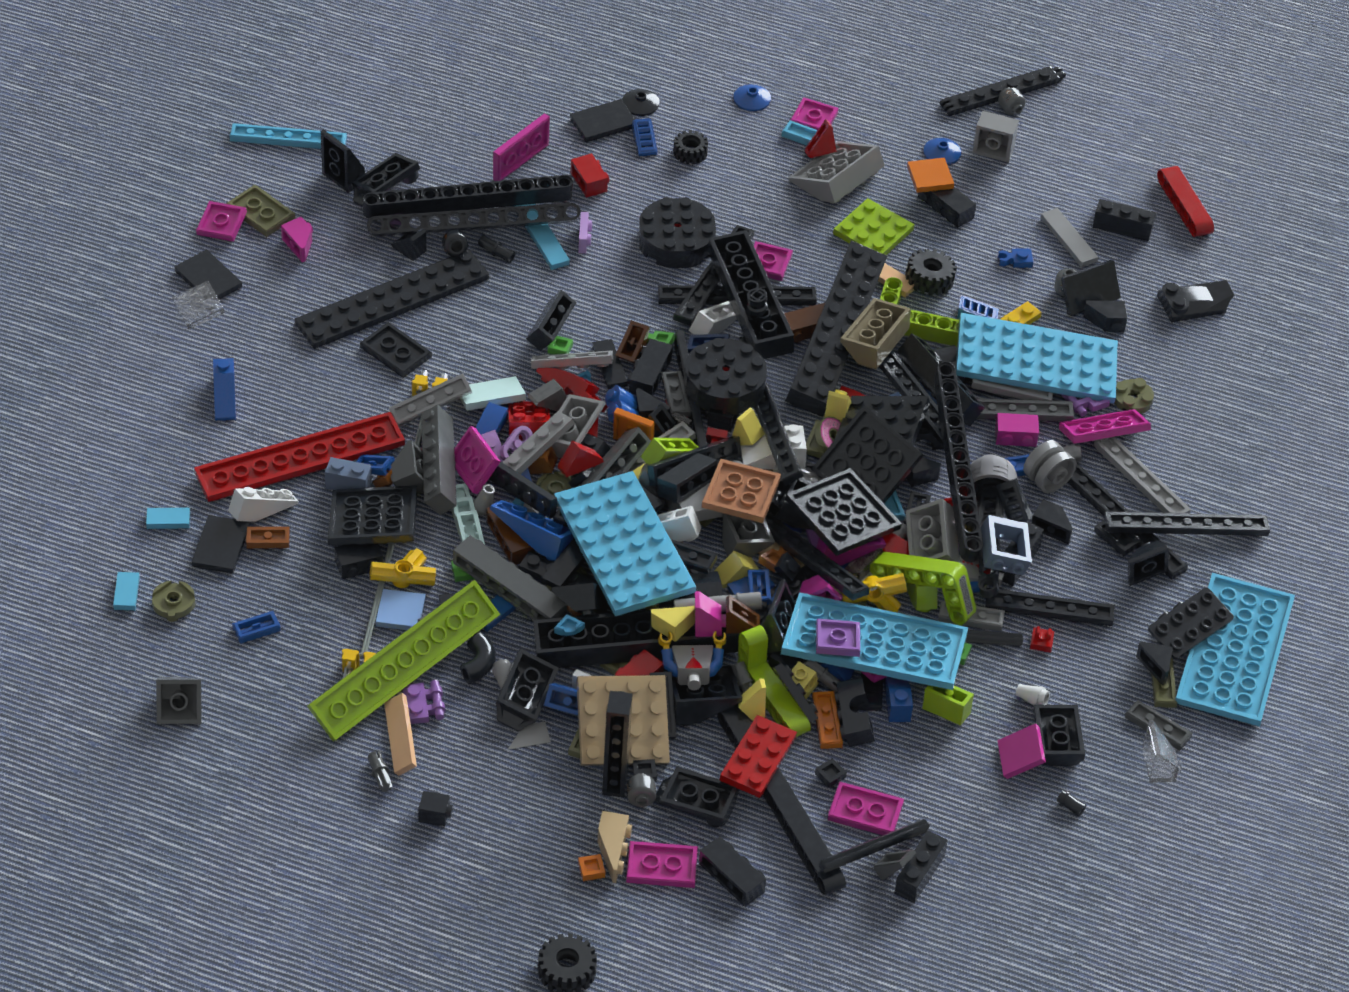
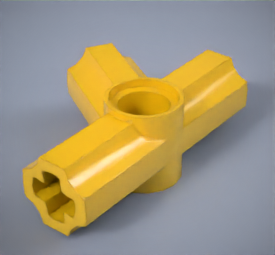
(404, 571)
(883, 595)

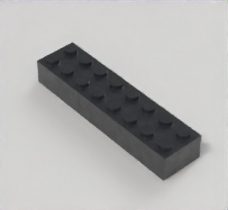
(739, 272)

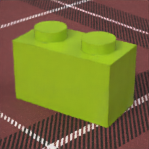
(949, 704)

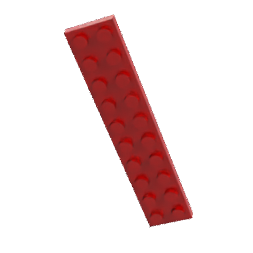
(298, 456)

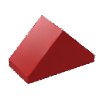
(822, 142)
(578, 458)

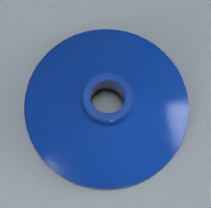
(752, 97)
(942, 148)

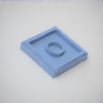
(400, 609)

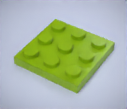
(874, 227)

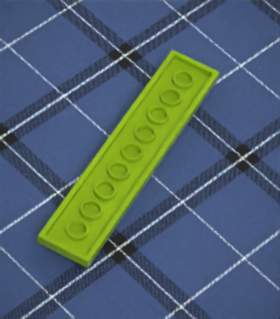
(403, 660)

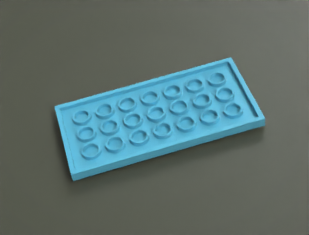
(1036, 358)
(624, 543)
(889, 641)
(1236, 664)

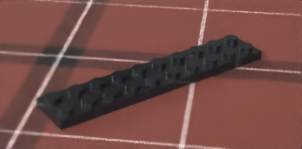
(391, 299)

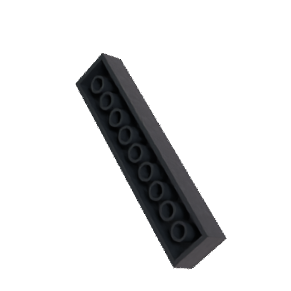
(825, 353)
(612, 640)

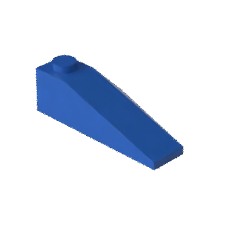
(534, 528)

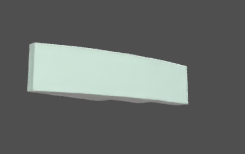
(465, 515)

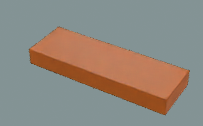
(828, 721)

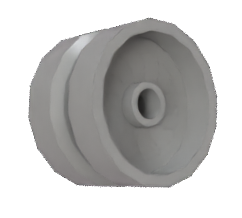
(1049, 466)

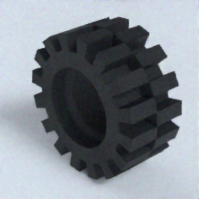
(687, 154)

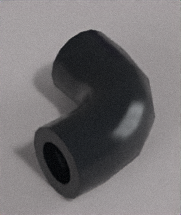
(483, 658)

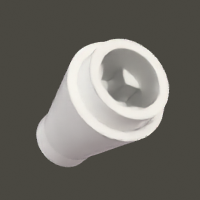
(1033, 694)

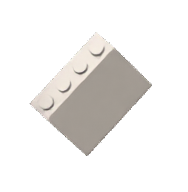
(838, 173)

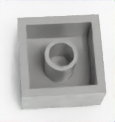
(995, 136)

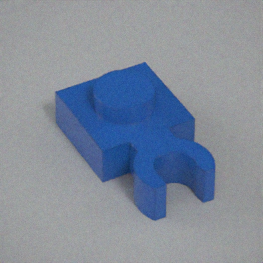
(1018, 257)

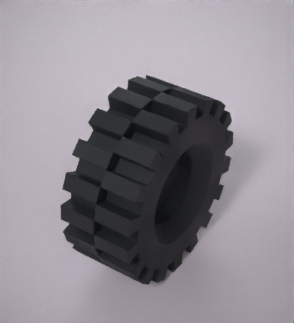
(931, 272)
(566, 978)

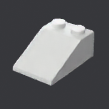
(761, 457)

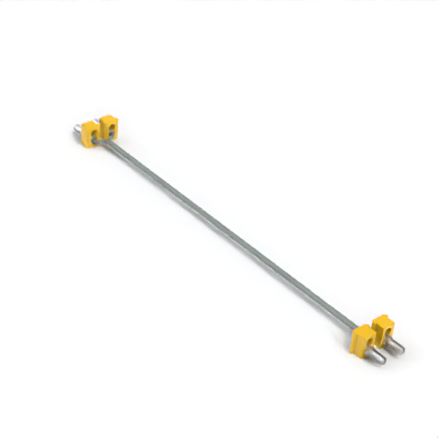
(350, 657)

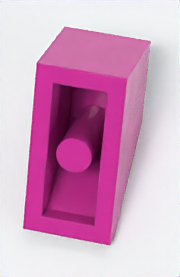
(298, 237)
(819, 587)
(708, 616)

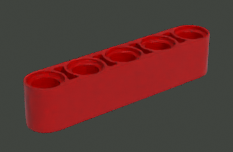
(1185, 201)

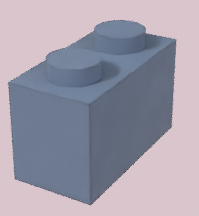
(347, 474)

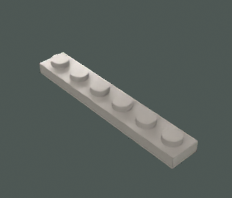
(1140, 476)

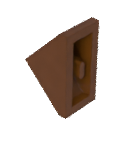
(633, 341)
(739, 617)

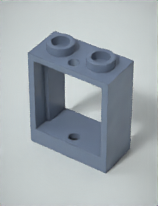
(1008, 530)

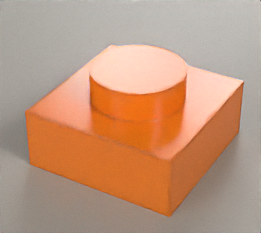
(591, 867)

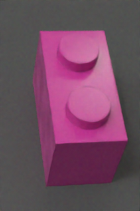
(1017, 429)

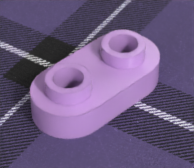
(513, 440)

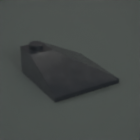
(708, 700)

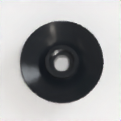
(641, 102)

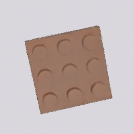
(741, 490)

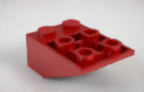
(526, 414)

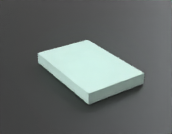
(495, 391)

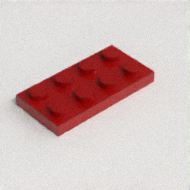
(758, 756)

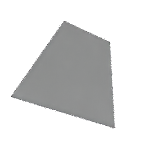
(531, 735)

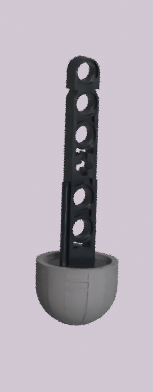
(986, 474)

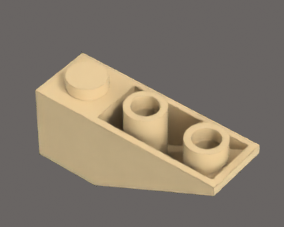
(612, 835)

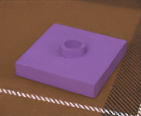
(837, 637)

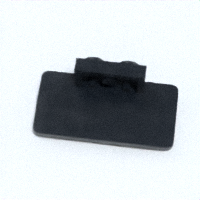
(1190, 622)

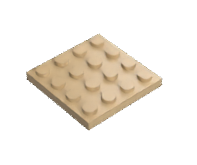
(648, 717)

